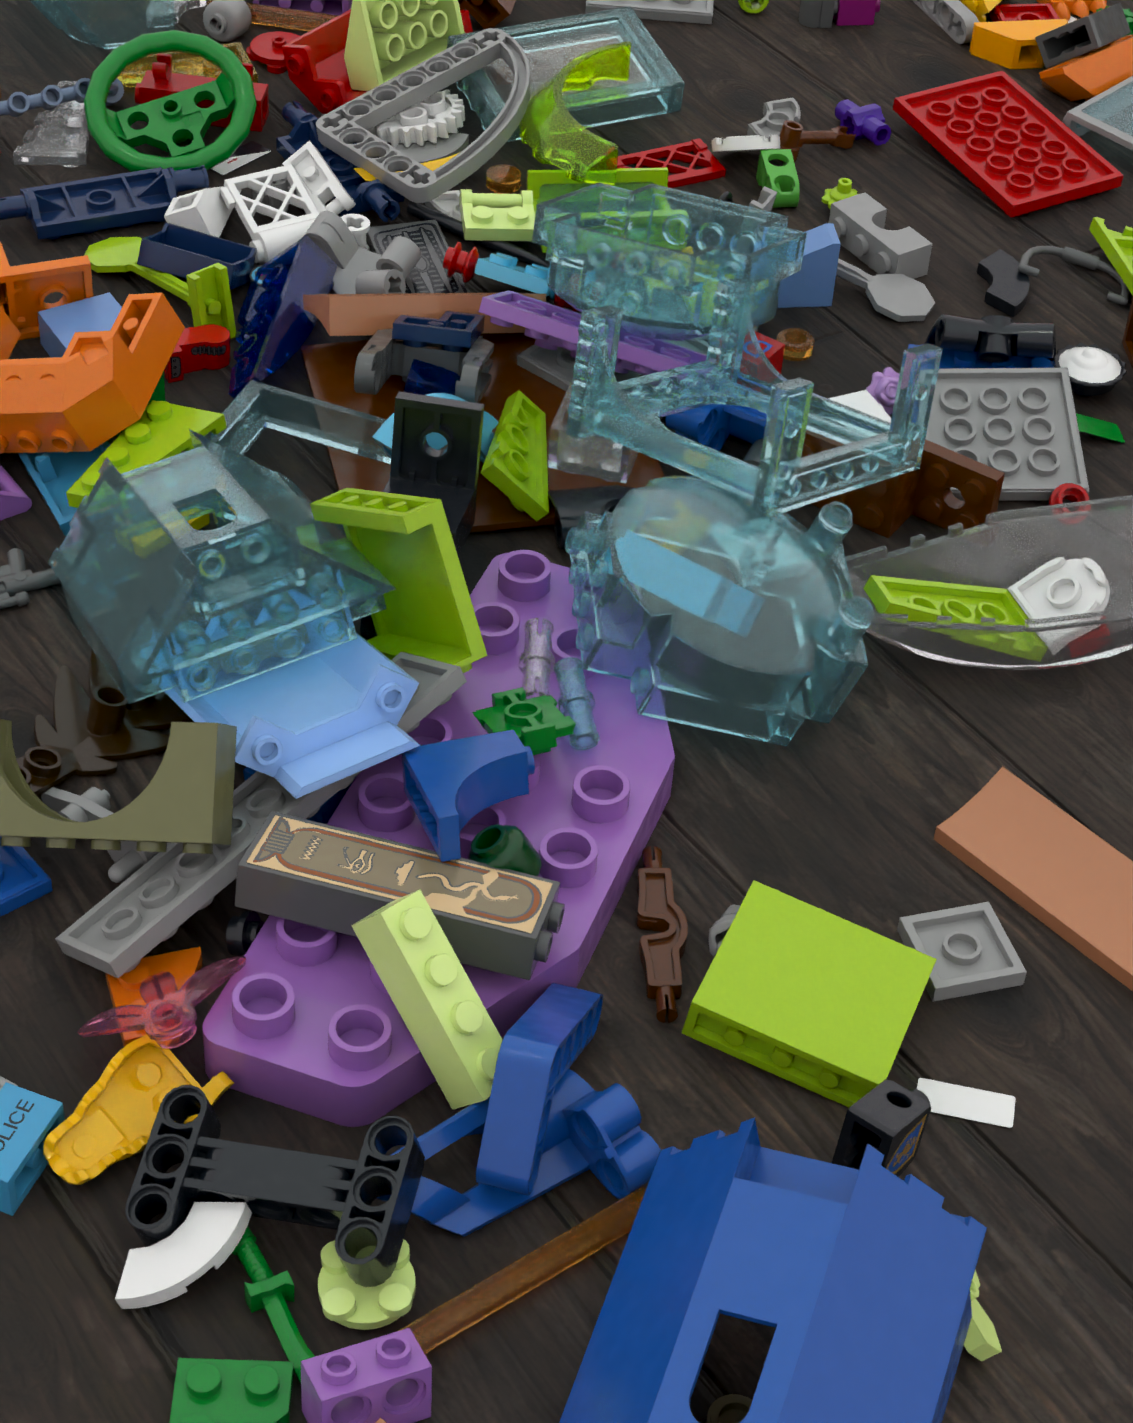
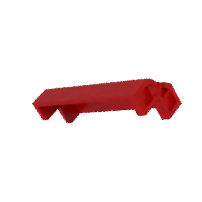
(319, 66)

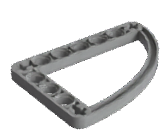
(418, 183)

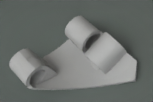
(360, 269)

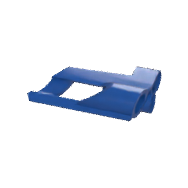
(715, 422)
(582, 1134)

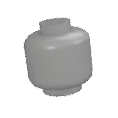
(227, 19)

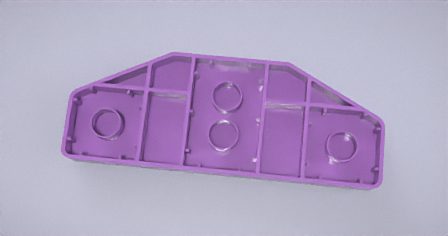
(309, 1010)

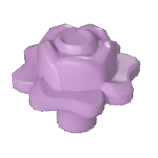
(884, 388)

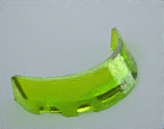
(554, 132)

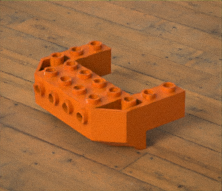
(93, 387)

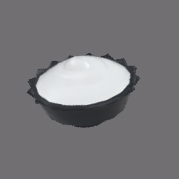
(1090, 368)

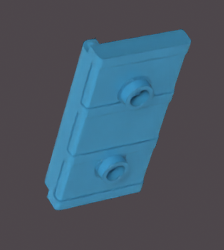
(55, 474)

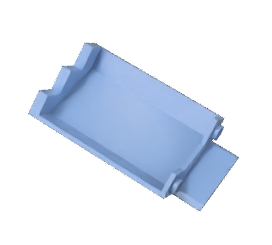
(315, 716)

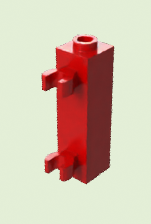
(162, 82)

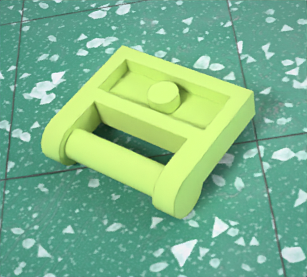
(497, 216)

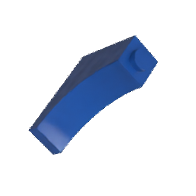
(461, 778)

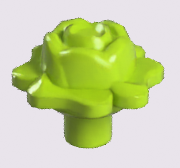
(839, 192)

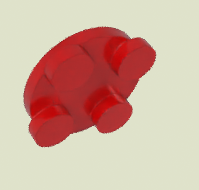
(268, 50)

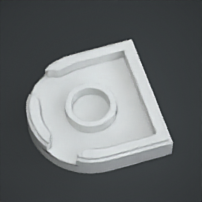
(1062, 589)

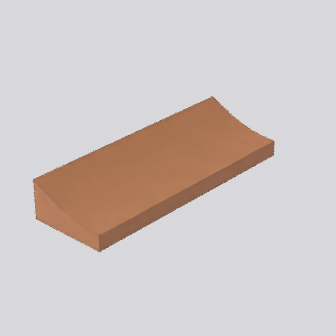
(372, 312)
(1049, 868)

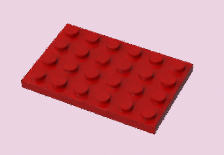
(1007, 143)

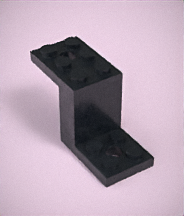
(435, 473)

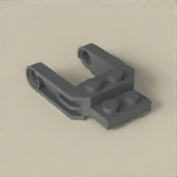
(389, 357)

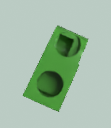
(779, 178)

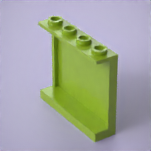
(416, 553)
(808, 996)

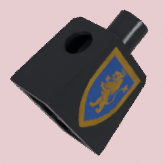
(886, 1120)

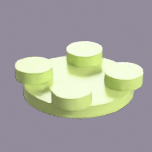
(365, 1306)

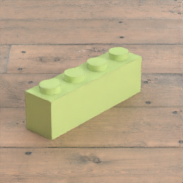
(433, 997)

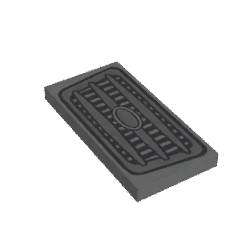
(428, 273)

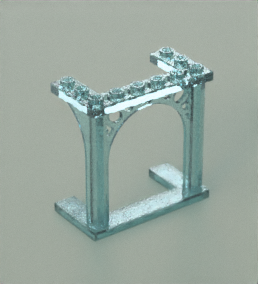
(743, 376)

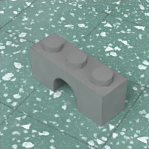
(862, 232)

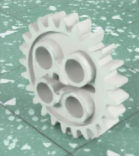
(423, 121)

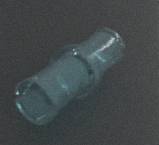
(576, 702)

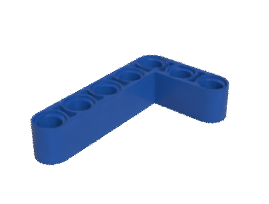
(524, 1081)

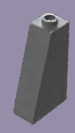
(1083, 35)

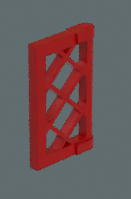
(682, 175)

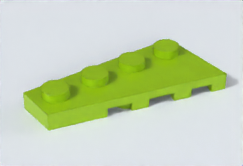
(156, 436)

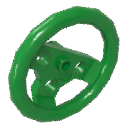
(175, 116)

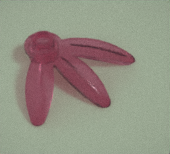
(168, 1012)

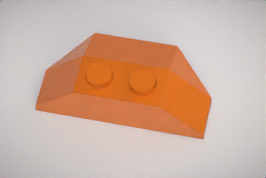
(1092, 71)

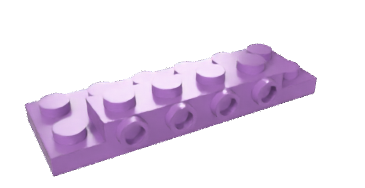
(559, 327)

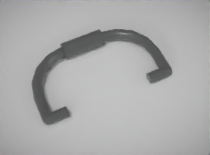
(1079, 258)

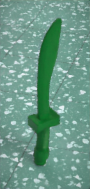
(270, 1294)

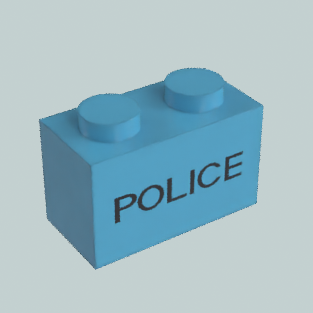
(24, 1125)

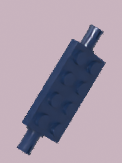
(366, 194)
(101, 201)

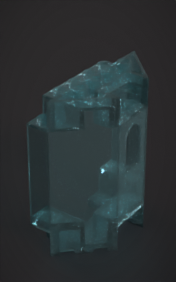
(208, 604)

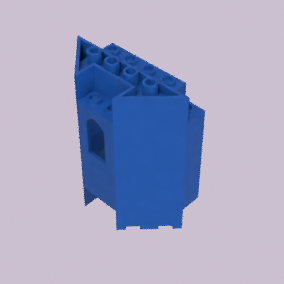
(837, 1258)

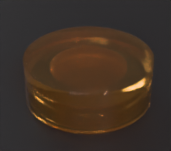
(503, 179)
(797, 343)

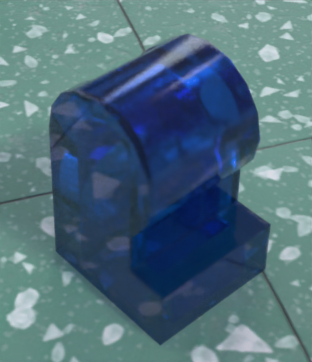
(429, 378)

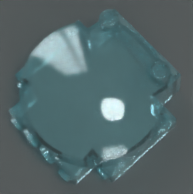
(663, 255)
(719, 609)

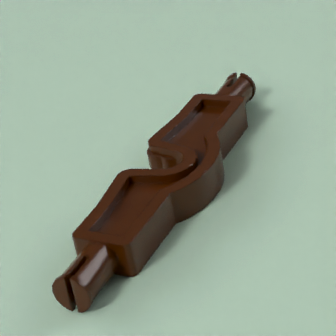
(660, 951)

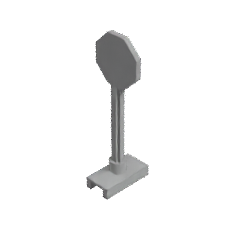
(890, 294)

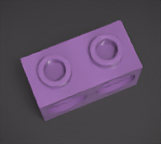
(369, 1381)

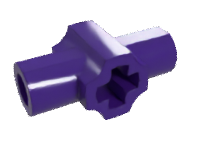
(863, 121)

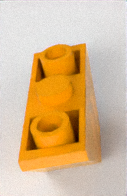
(1011, 42)

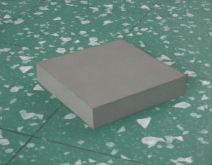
(969, 950)

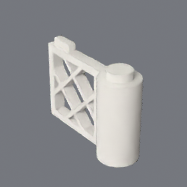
(286, 228)

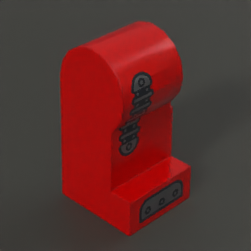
(199, 349)

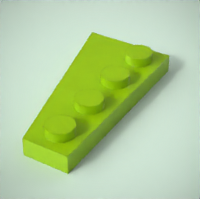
(519, 456)
(930, 599)

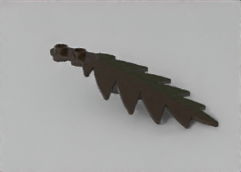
(94, 729)

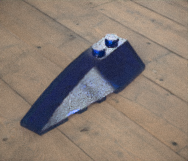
(275, 313)

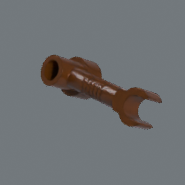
(793, 137)

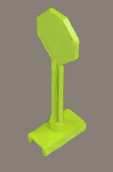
(205, 290)

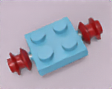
(500, 268)

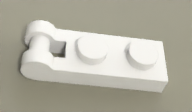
(319, 180)

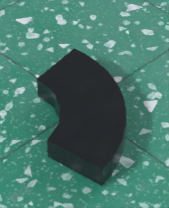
(1007, 285)

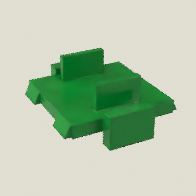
(533, 719)

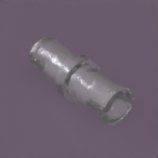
(537, 660)

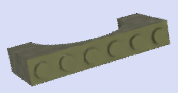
(182, 804)

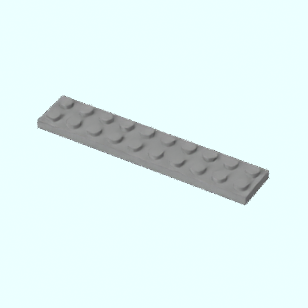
(178, 884)

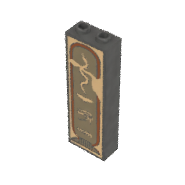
(341, 876)

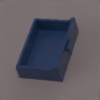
(184, 251)

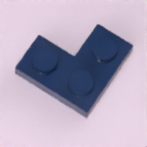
(452, 330)

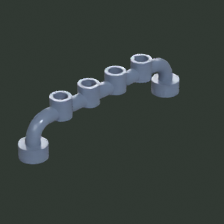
(52, 96)

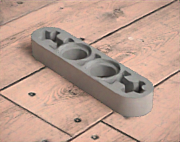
(951, 17)

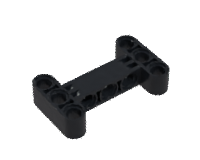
(279, 1183)

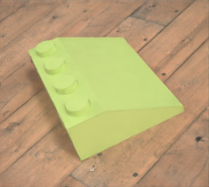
(396, 36)

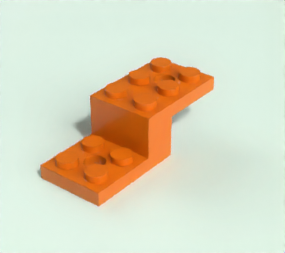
(27, 285)

